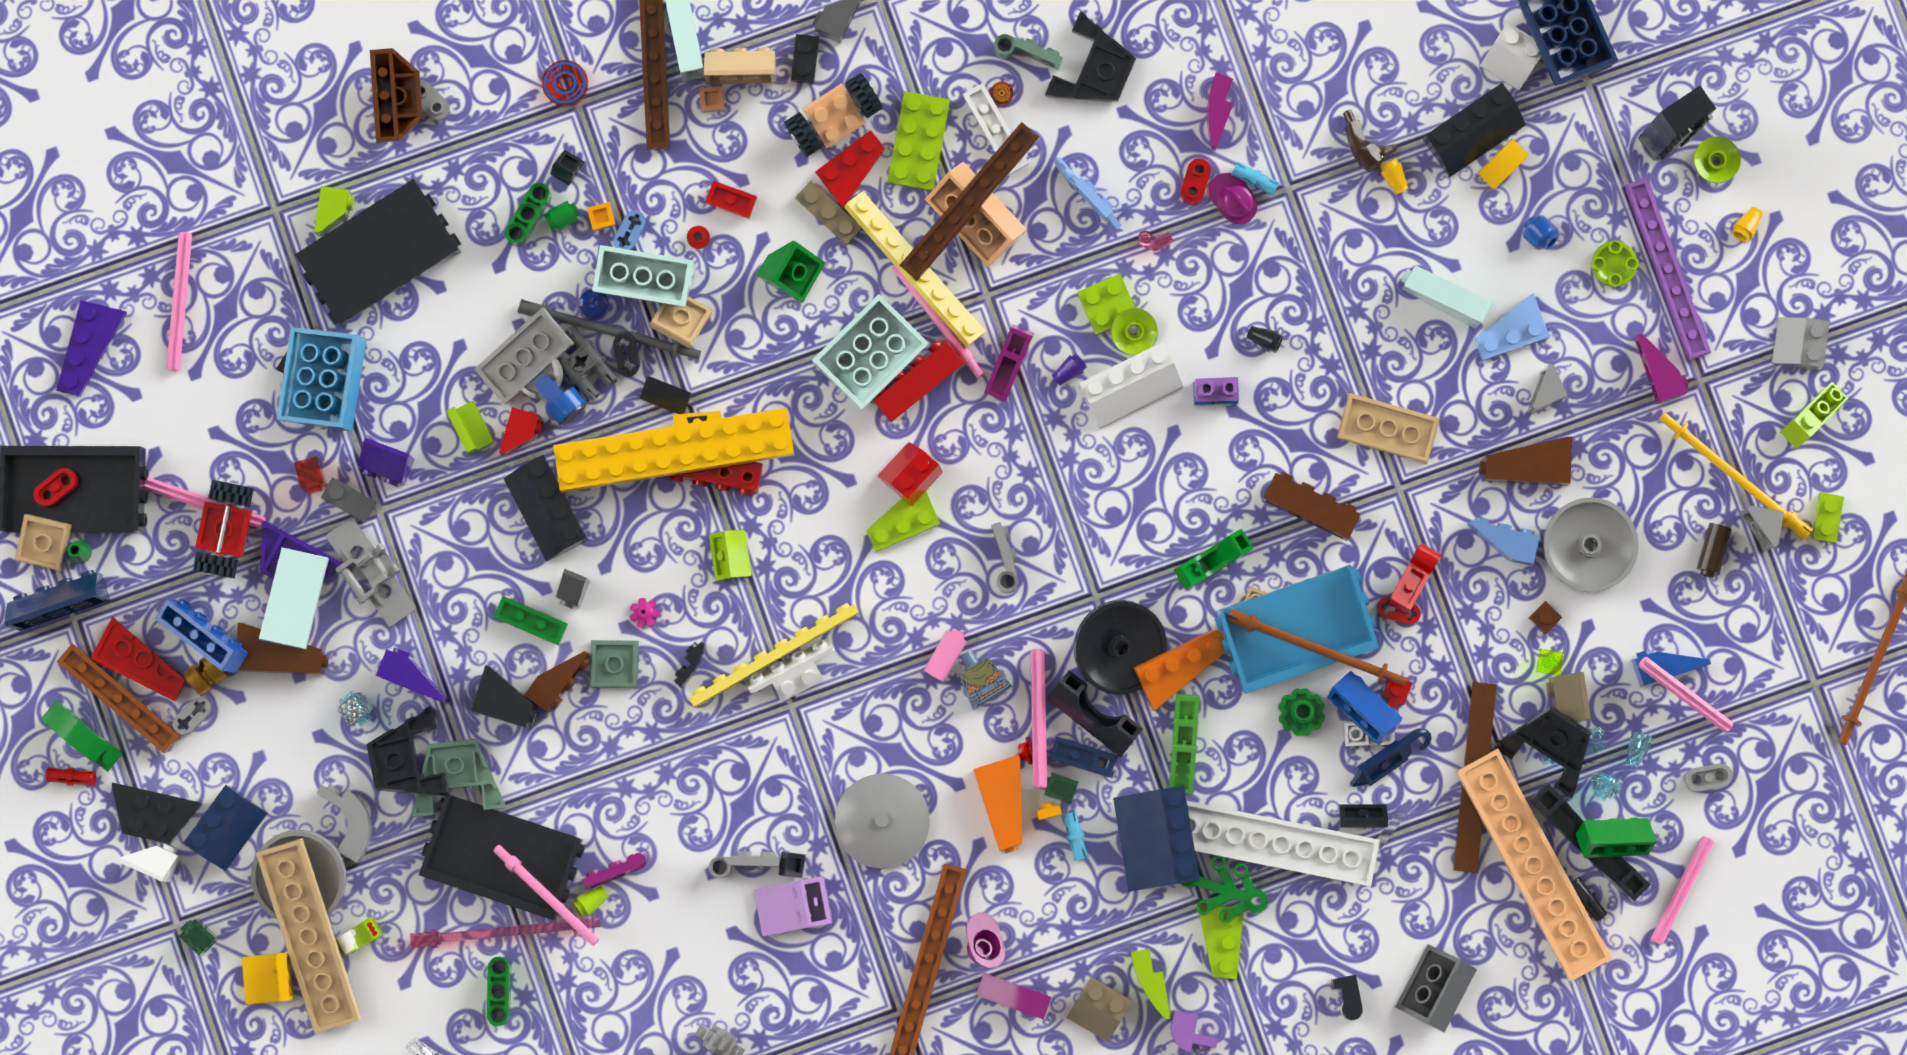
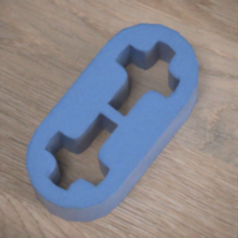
(624, 229)

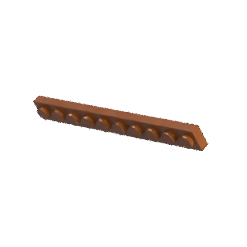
(928, 960)

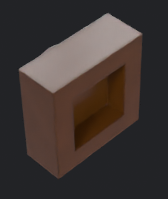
(1545, 617)

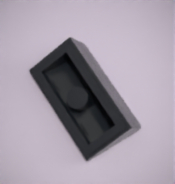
(665, 395)

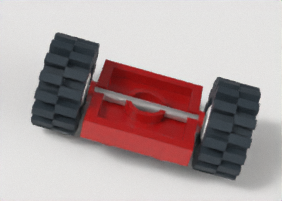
(223, 529)

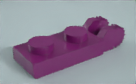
(615, 870)

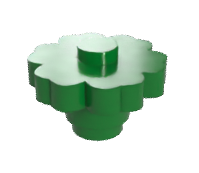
(1301, 712)

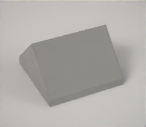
(1548, 390)
(1764, 525)

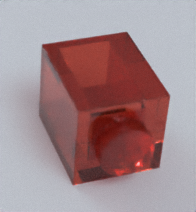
(310, 475)

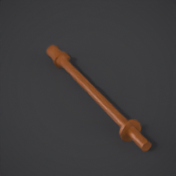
(1252, 623)
(1852, 718)

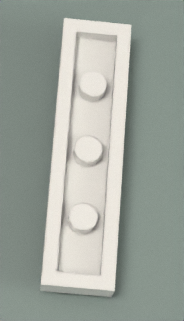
(990, 120)

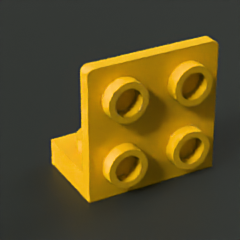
(267, 978)

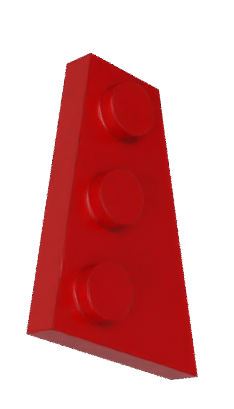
(850, 167)

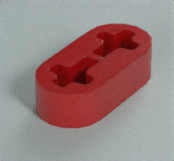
(1396, 616)

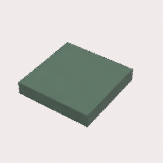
(614, 664)

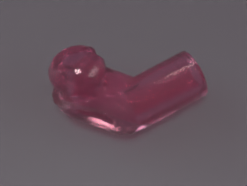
(1152, 242)

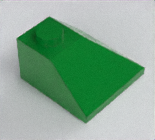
(791, 270)

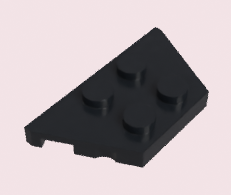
(152, 813)

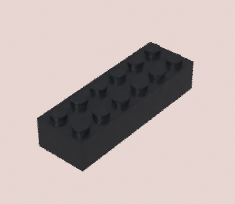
(1677, 124)

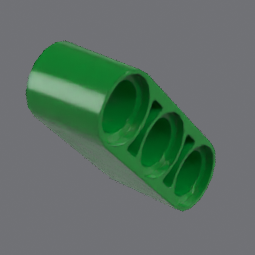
(528, 226)
(492, 1001)

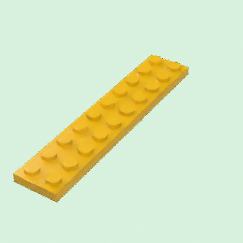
(673, 450)

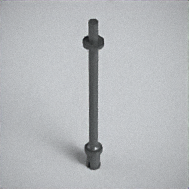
(531, 308)

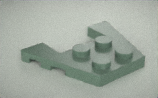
(463, 767)

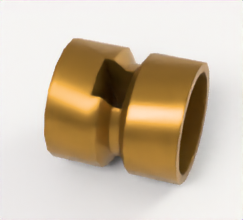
(203, 676)

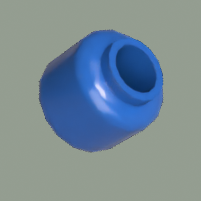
(1540, 232)

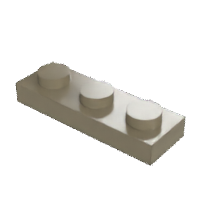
(828, 213)

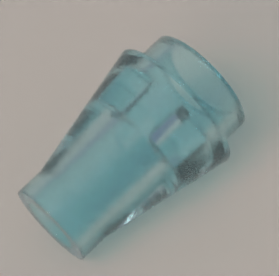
(1638, 748)

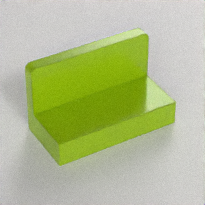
(470, 427)
(730, 554)

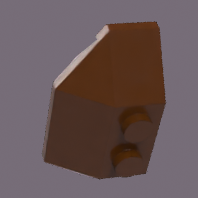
(395, 95)

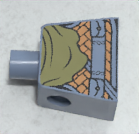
(981, 680)

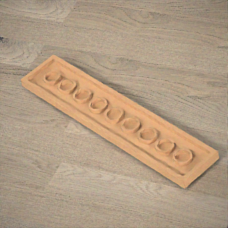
(1533, 865)

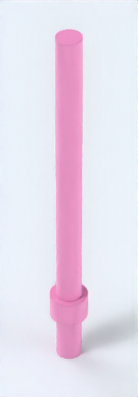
(965, 355)
(513, 864)

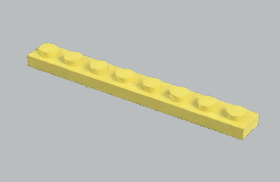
(929, 285)
(781, 650)

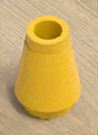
(1394, 175)
(1747, 225)

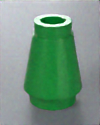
(84, 552)

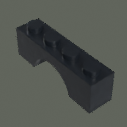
(1072, 699)

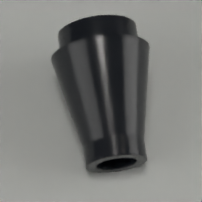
(1265, 338)

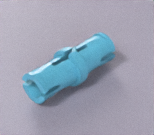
(1255, 178)
(1075, 836)

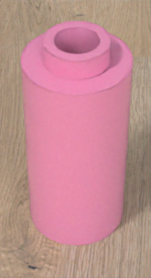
(945, 655)

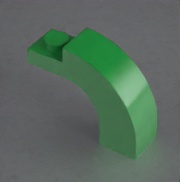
(1213, 559)
(80, 736)

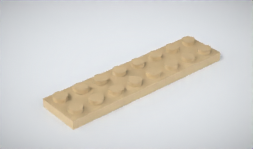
(308, 935)

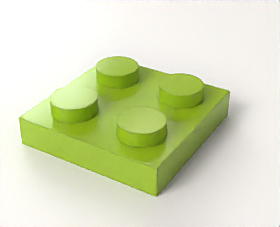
(1104, 302)

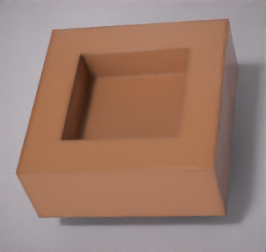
(712, 99)

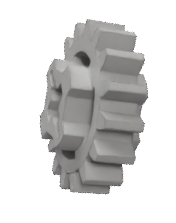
(719, 1041)

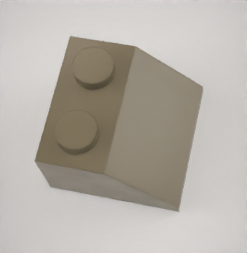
(1570, 695)
(1099, 1009)

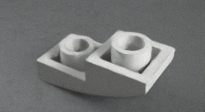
(1356, 737)

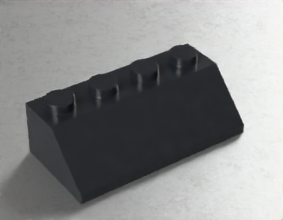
(1475, 130)
(545, 508)

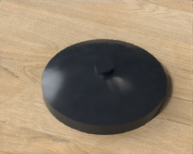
(1114, 642)

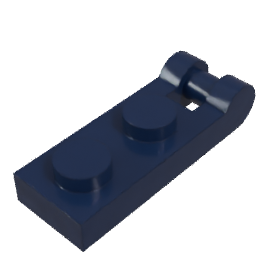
(1083, 757)

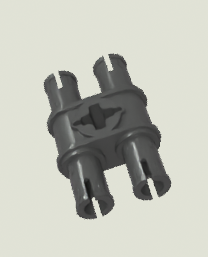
(594, 364)

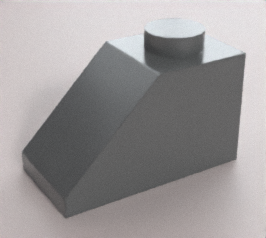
(836, 19)
(348, 500)
(572, 589)

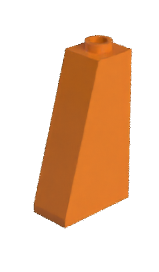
(1001, 795)

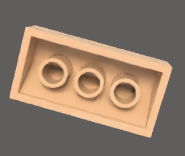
(993, 225)

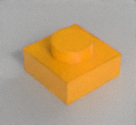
(601, 216)
(1048, 810)

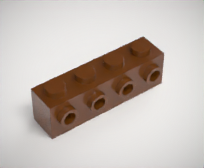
(1311, 506)

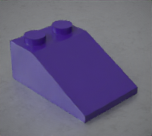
(403, 671)

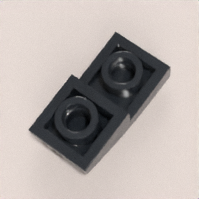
(694, 657)

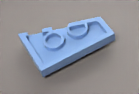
(1514, 330)

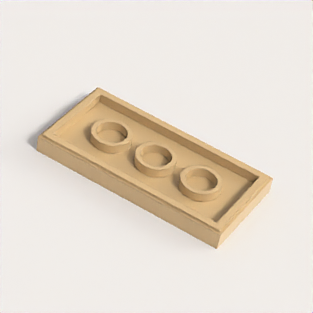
(1388, 428)

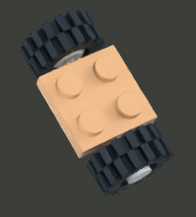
(833, 115)

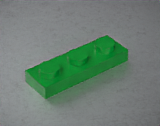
(530, 620)

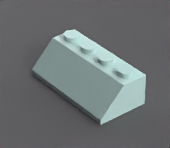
(643, 276)

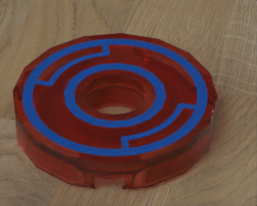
(561, 70)

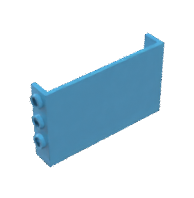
(1319, 609)

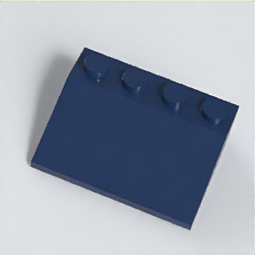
(1568, 38)
(56, 602)
(1156, 838)

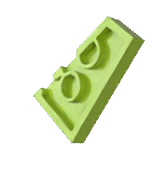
(903, 523)
(1222, 941)

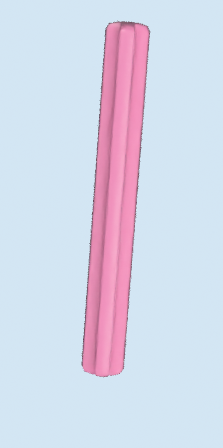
(1685, 694)
(1682, 890)

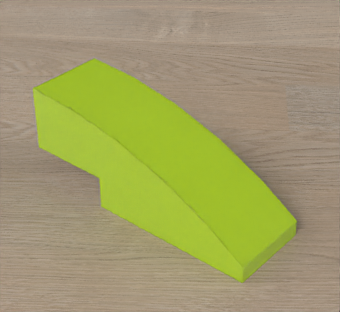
(1151, 982)

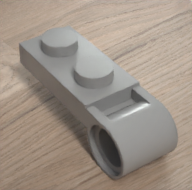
(1008, 556)
(745, 859)

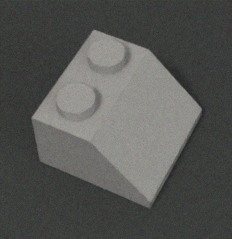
(1800, 343)

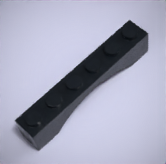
(1568, 822)

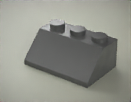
(1436, 988)

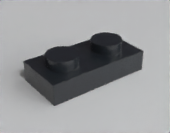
(805, 59)
(1363, 815)

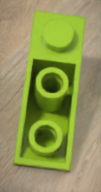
(1814, 415)

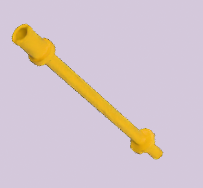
(1789, 519)

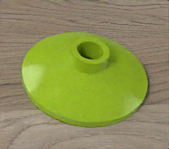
(1718, 148)
(1142, 339)

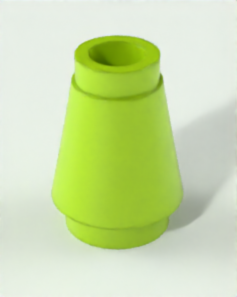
(590, 901)

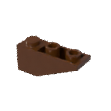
(551, 684)

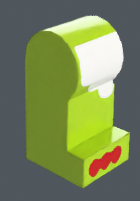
(359, 936)

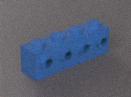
(201, 635)

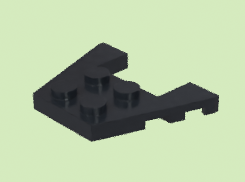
(1103, 71)
(1556, 738)
(396, 762)

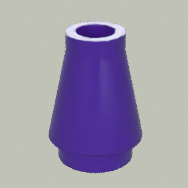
(1069, 369)

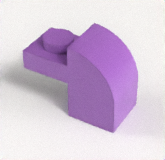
(1183, 1032)

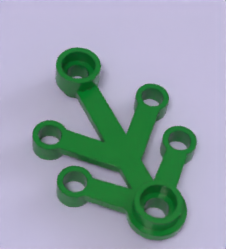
(1229, 892)

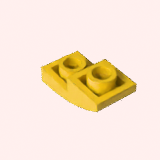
(1503, 164)

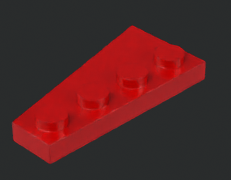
(133, 659)

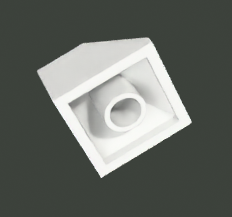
(155, 862)

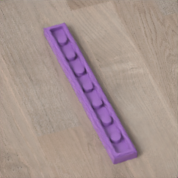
(1667, 269)

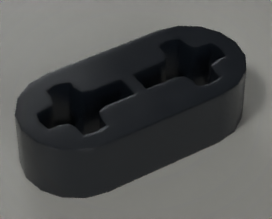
(632, 353)

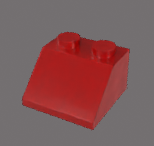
(910, 473)

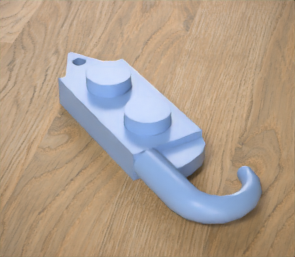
(1087, 191)

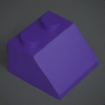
(385, 462)

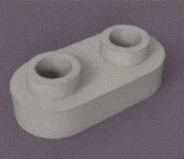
(432, 98)
(1707, 777)

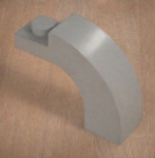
(358, 819)

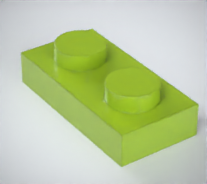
(1827, 517)

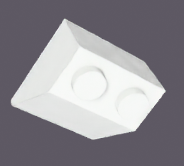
(1512, 56)

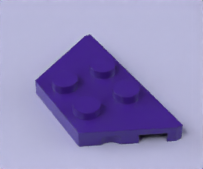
(274, 539)

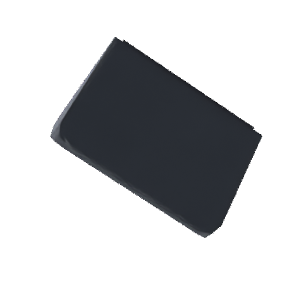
(566, 167)

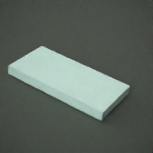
(293, 598)

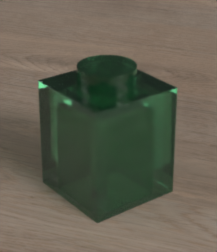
(1060, 788)
(198, 936)

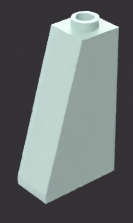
(685, 39)
(1446, 296)

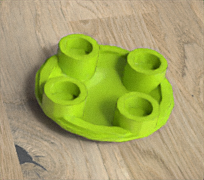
(1614, 263)

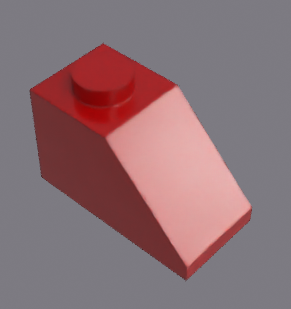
(520, 430)

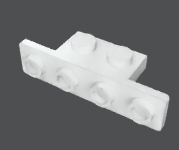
(794, 673)

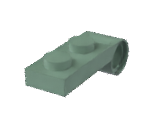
(1028, 48)

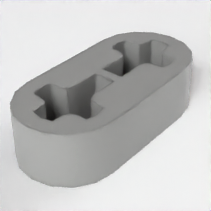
(196, 719)

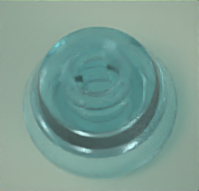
(1604, 786)

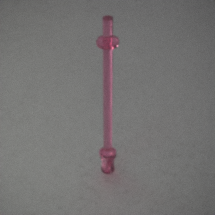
(436, 938)

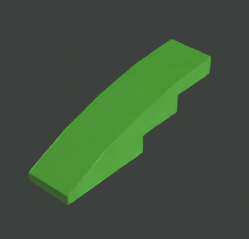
(1184, 741)

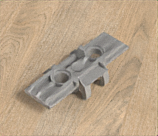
(377, 569)

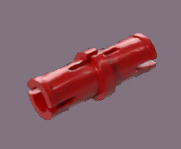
(71, 776)

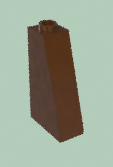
(1534, 464)
(278, 658)

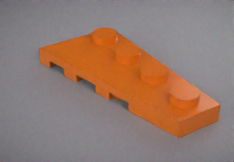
(1174, 669)

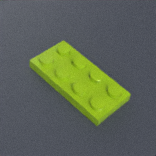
(918, 141)

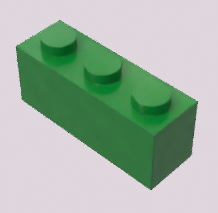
(1616, 837)

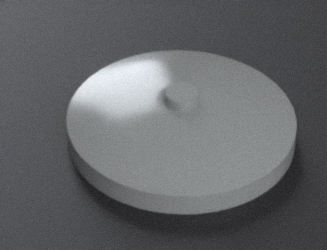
(1590, 544)
(882, 821)
(325, 862)

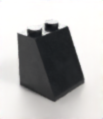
(502, 701)

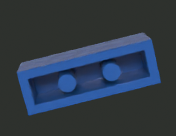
(1364, 707)

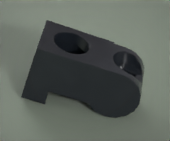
(1350, 995)

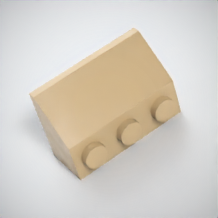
(740, 66)

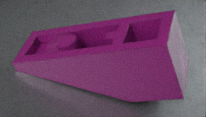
(1661, 373)

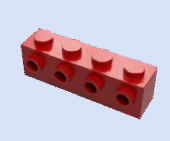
(918, 379)
(743, 477)

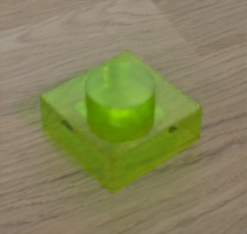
(1549, 662)

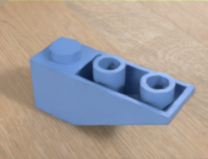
(1511, 544)

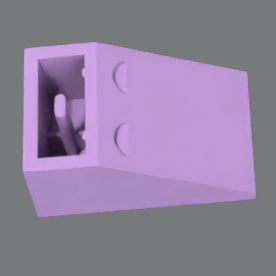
(793, 906)

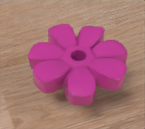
(649, 614)

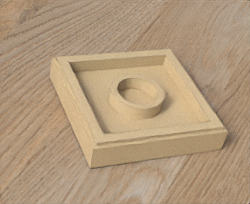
(680, 322)
(43, 542)

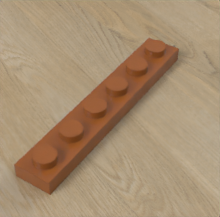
(118, 698)

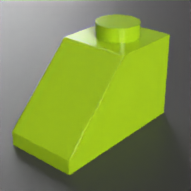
(332, 208)

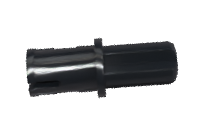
(1588, 899)

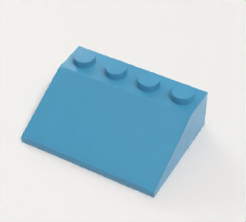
(321, 378)

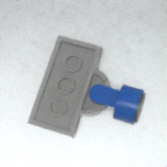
(531, 365)

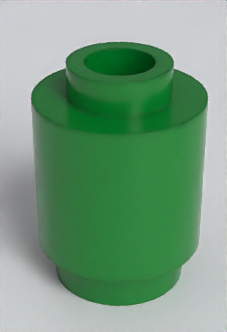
(562, 216)

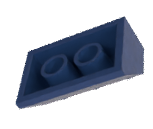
(225, 827)

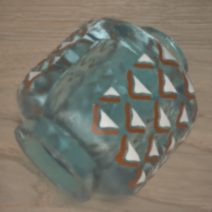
(355, 708)

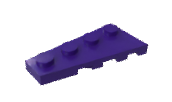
(89, 338)

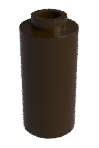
(1713, 550)

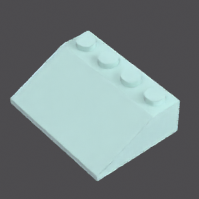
(870, 352)

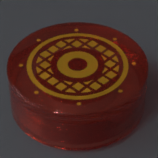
(1001, 93)

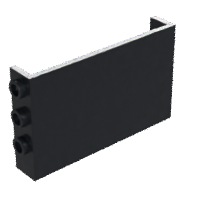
(377, 252)
(107, 494)
(464, 855)

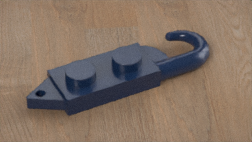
(1388, 758)

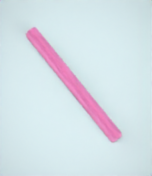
(179, 301)
(190, 498)
(1038, 719)

